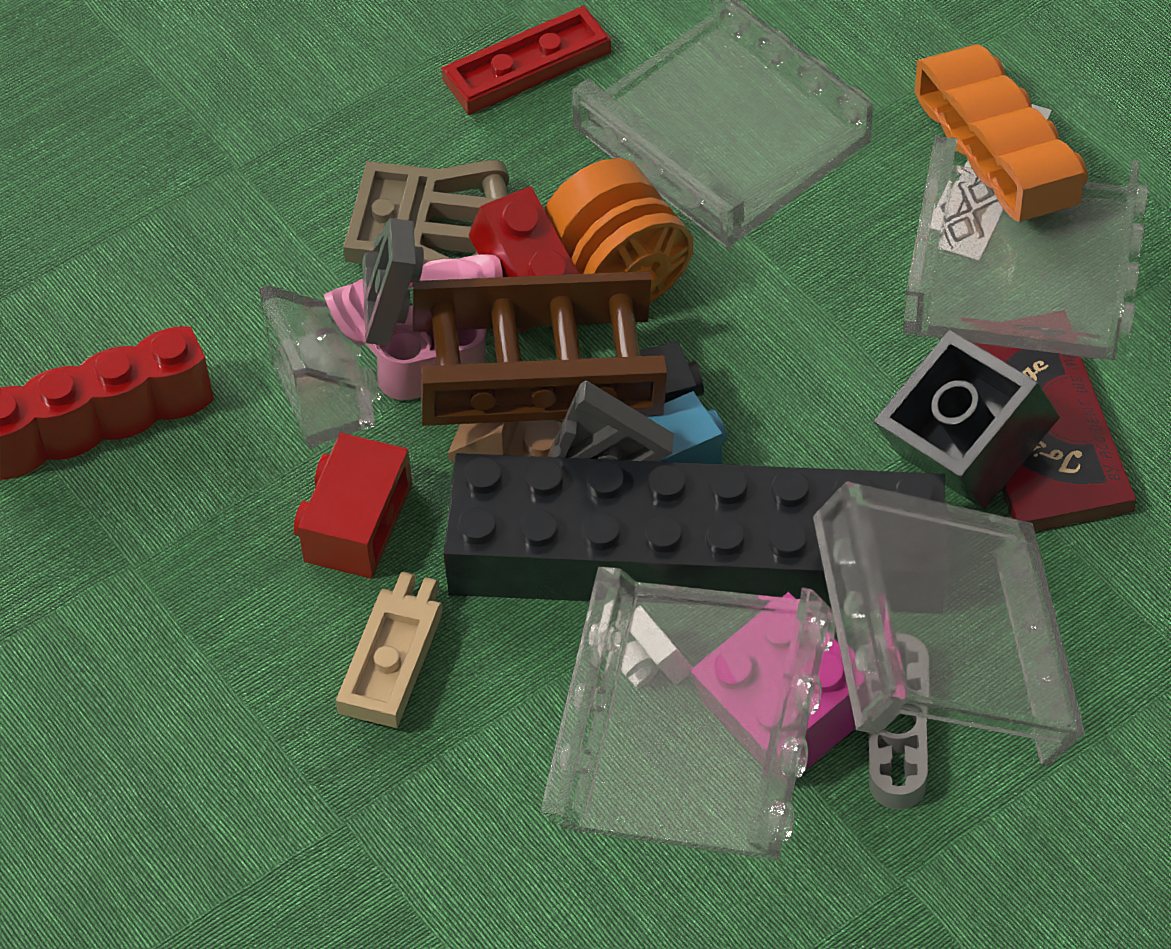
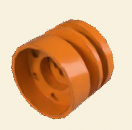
(618, 224)

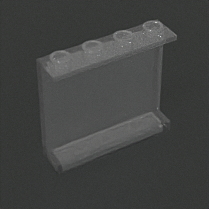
(727, 121)
(1029, 282)
(945, 617)
(688, 715)

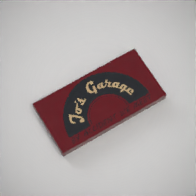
(1076, 465)

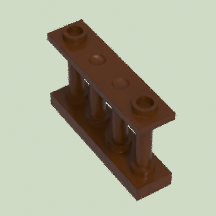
(534, 389)

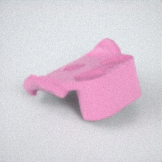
(408, 350)

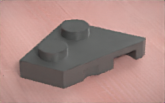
(609, 429)

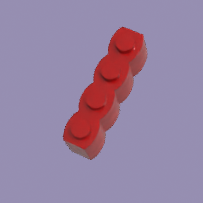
(103, 398)

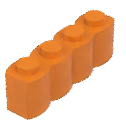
(1000, 132)

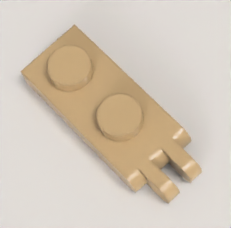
(391, 652)

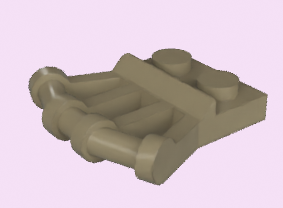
(417, 196)

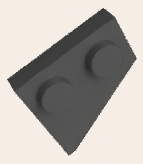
(388, 278)

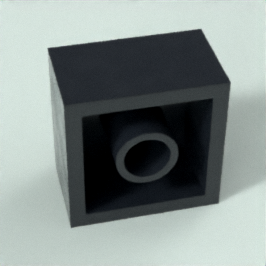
(967, 418)

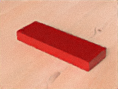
(526, 60)

